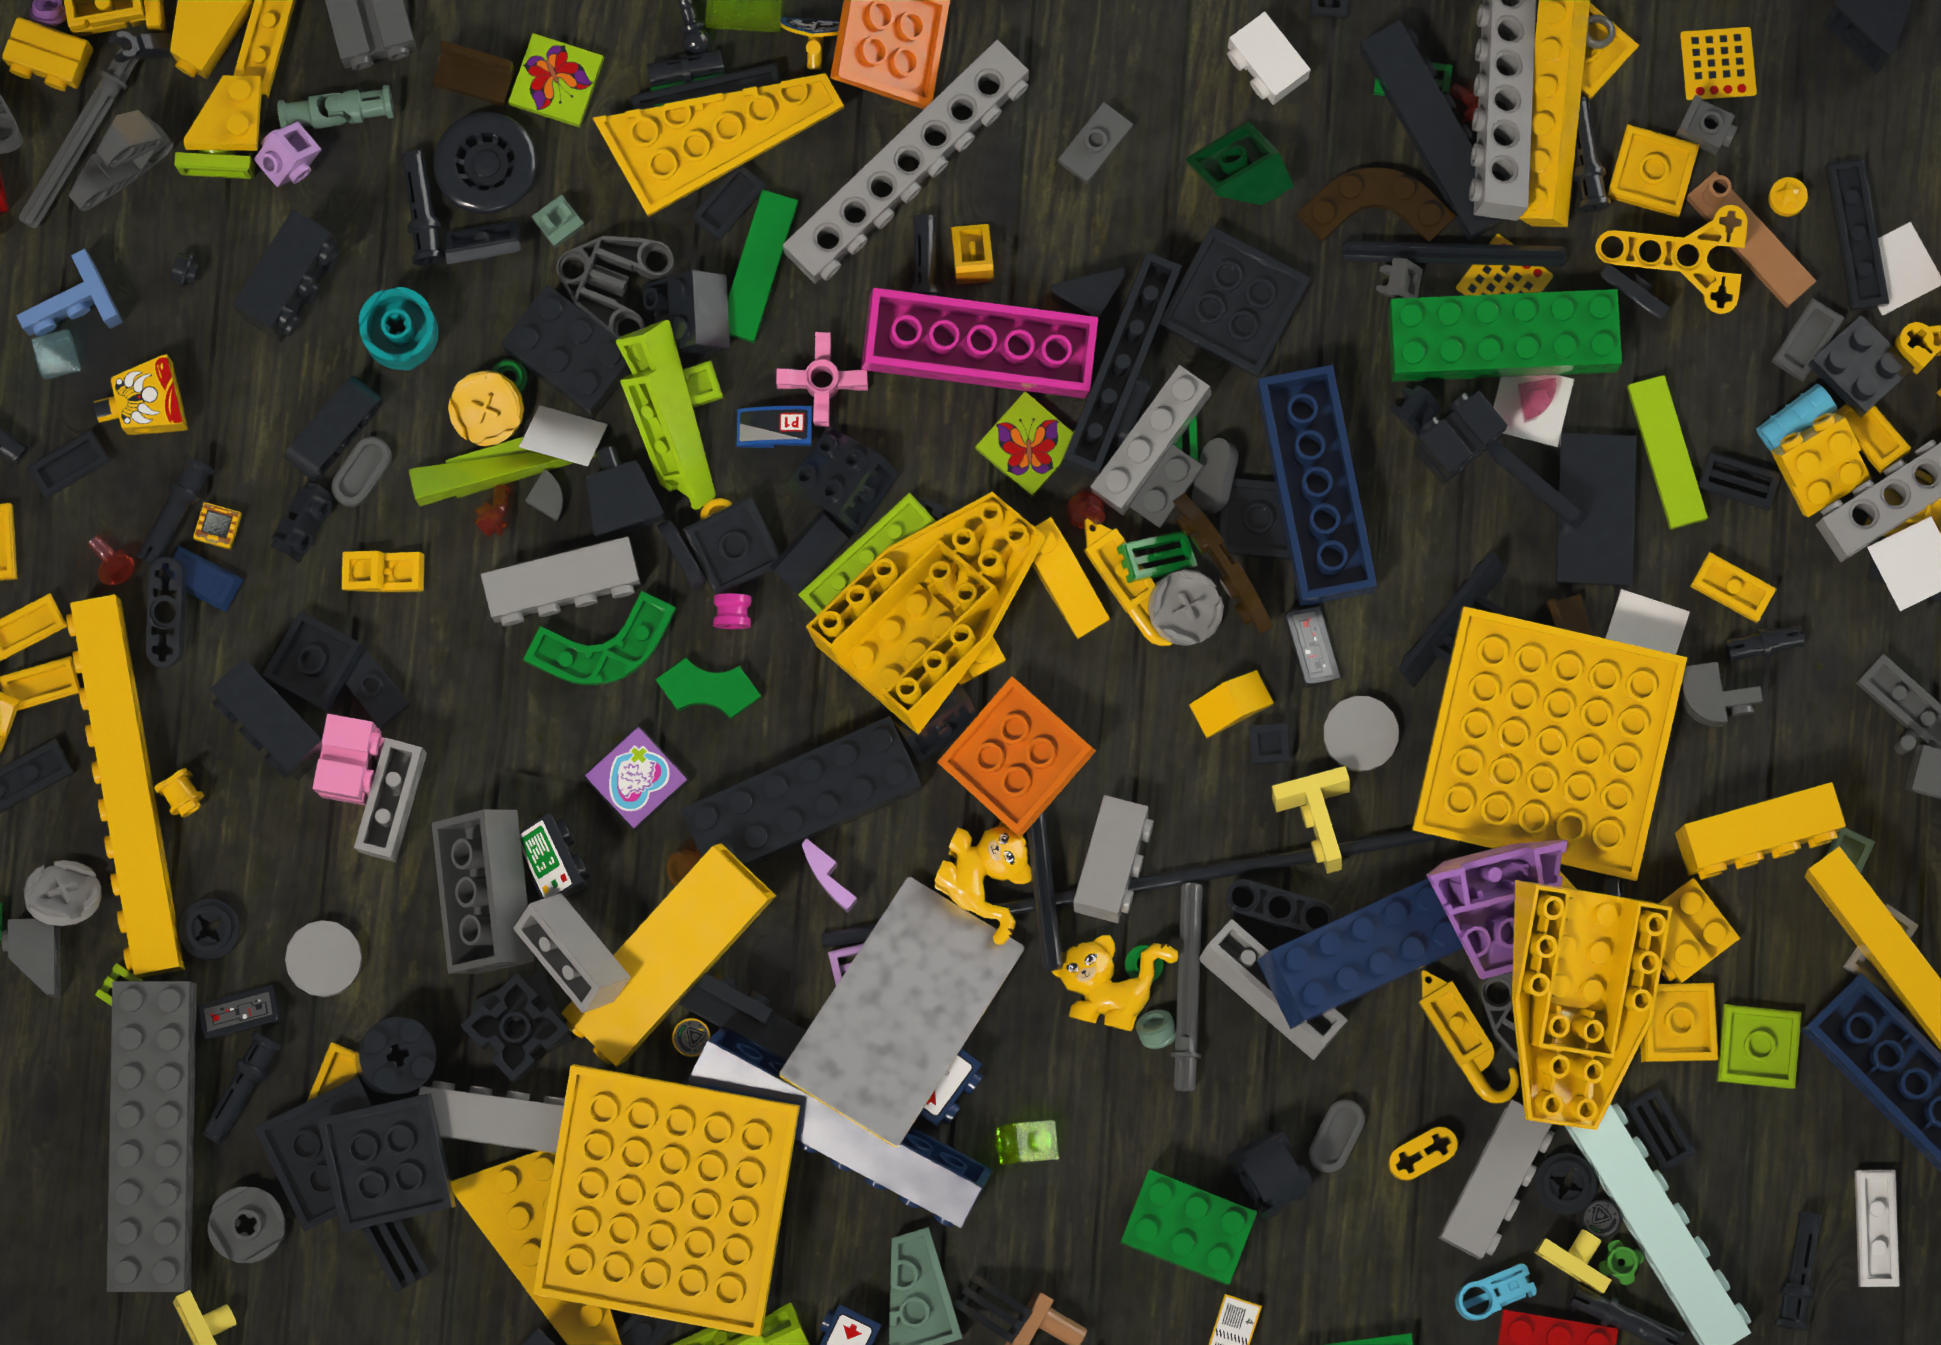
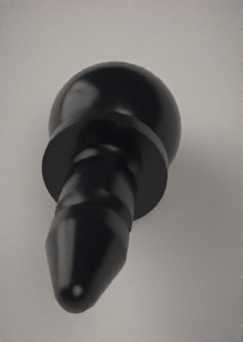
(695, 38)

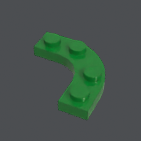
(606, 661)

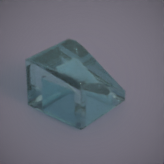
(56, 354)

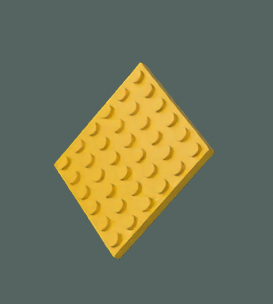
(1549, 741)
(666, 1200)

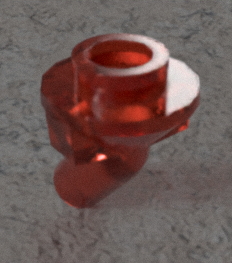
(1467, 97)
(1085, 506)
(490, 518)
(115, 567)

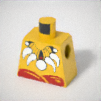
(145, 399)

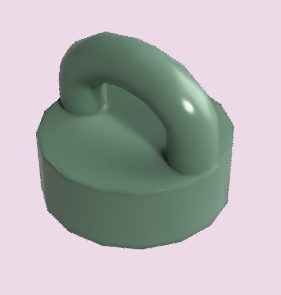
(1156, 1029)

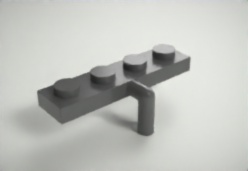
(1904, 701)

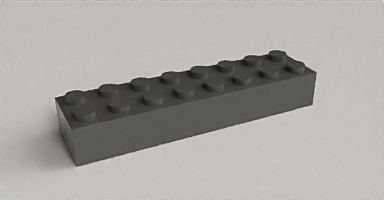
(151, 1136)

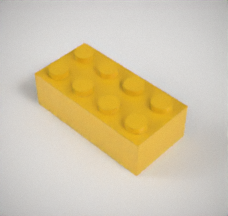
(1760, 829)

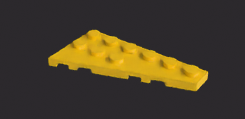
(697, 140)
(511, 1212)

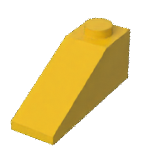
(1067, 582)

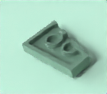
(919, 1295)

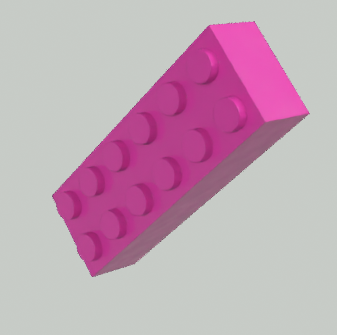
(979, 343)

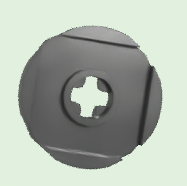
(225, 1219)

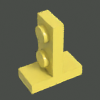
(1312, 792)

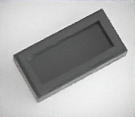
(1807, 339)

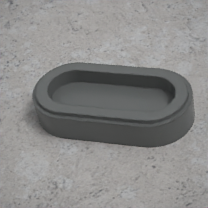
(361, 471)
(1215, 481)
(1336, 1136)

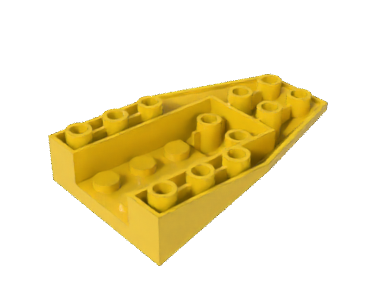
(929, 607)
(1581, 995)

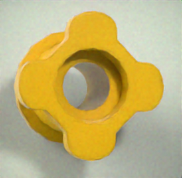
(180, 793)

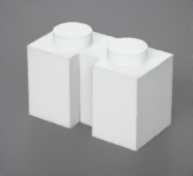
(1268, 58)

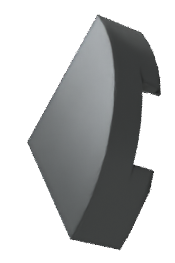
(546, 496)

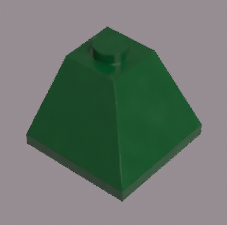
(1242, 167)

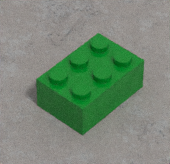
(1188, 1227)

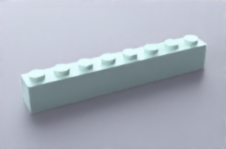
(1661, 1231)

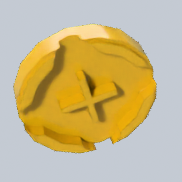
(486, 408)

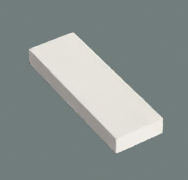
(1876, 1228)

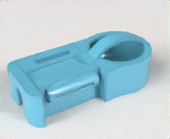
(1499, 1289)

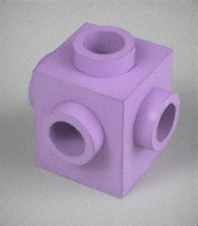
(287, 154)

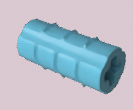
(1796, 416)

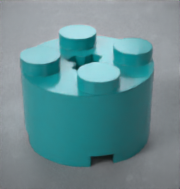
(398, 307)

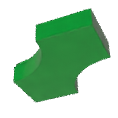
(691, 686)

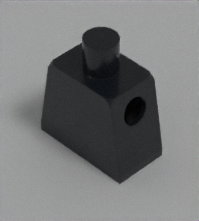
(620, 497)

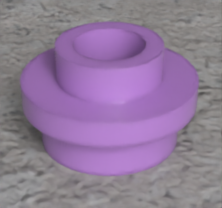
(47, 12)

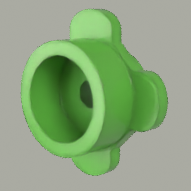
(1610, 1264)

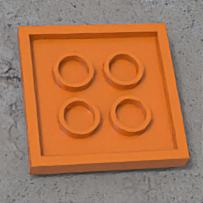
(891, 47)
(1016, 756)

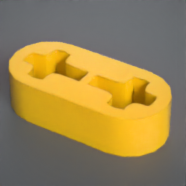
(1418, 1145)

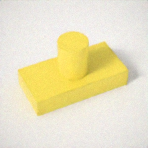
(1576, 1260)
(199, 1327)

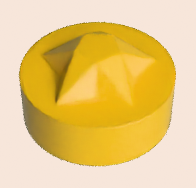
(1787, 196)

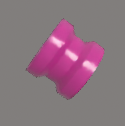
(732, 611)

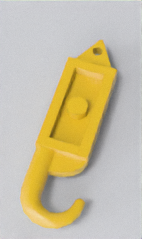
(1132, 596)
(1463, 1036)

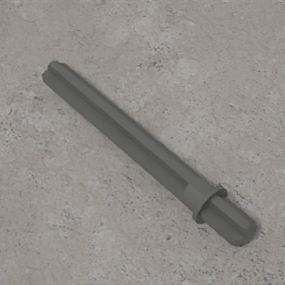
(76, 141)
(1188, 988)

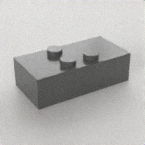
(481, 890)

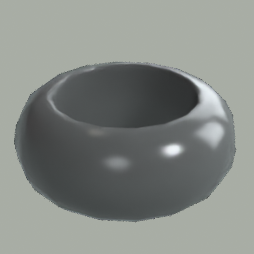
(1610, 28)

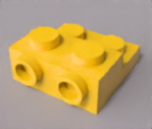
(1821, 463)
(1694, 933)

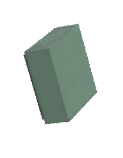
(1854, 846)

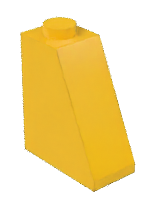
(205, 31)

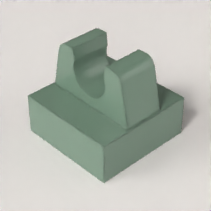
(558, 221)

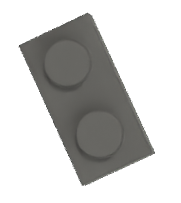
(1166, 483)

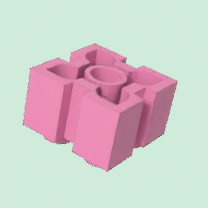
(347, 759)

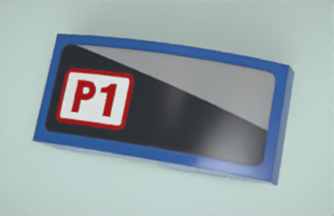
(774, 426)

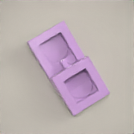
(822, 867)

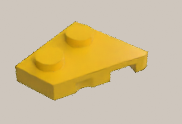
(229, 116)

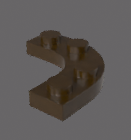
(1376, 189)
(1235, 581)

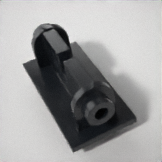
(312, 507)

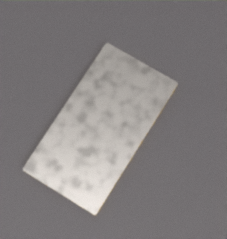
(901, 1012)

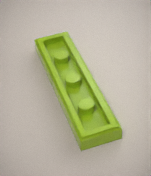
(1667, 452)
(897, 524)

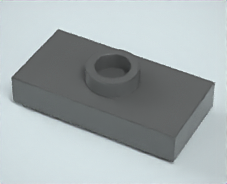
(1095, 143)

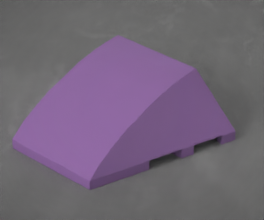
(1481, 897)

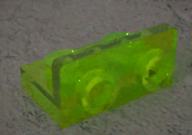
(744, 15)

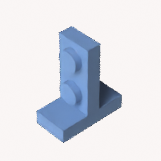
(73, 302)

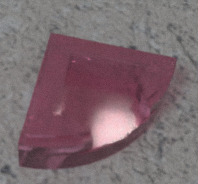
(1536, 397)

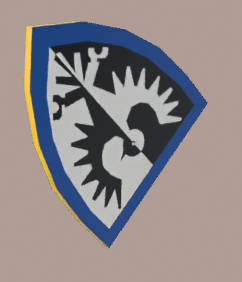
(816, 31)

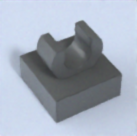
(1403, 279)

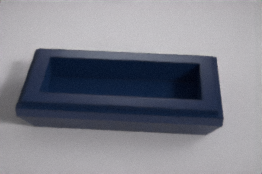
(206, 579)

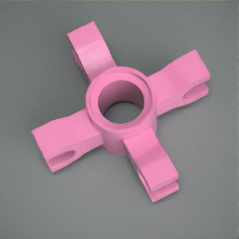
(802, 379)

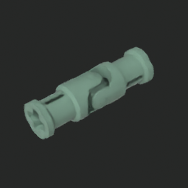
(342, 108)

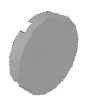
(1185, 607)
(1360, 733)
(62, 893)
(323, 958)

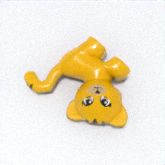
(998, 855)
(1089, 972)

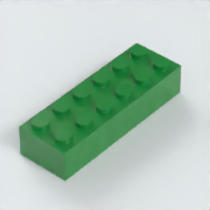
(1504, 335)

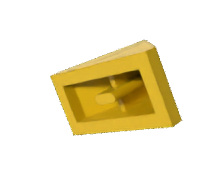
(972, 254)
(1231, 703)

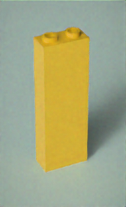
(1880, 940)
(673, 952)

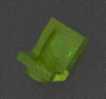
(1027, 1142)

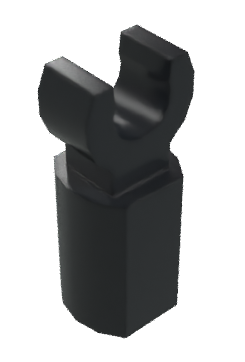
(142, 45)

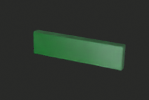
(759, 264)

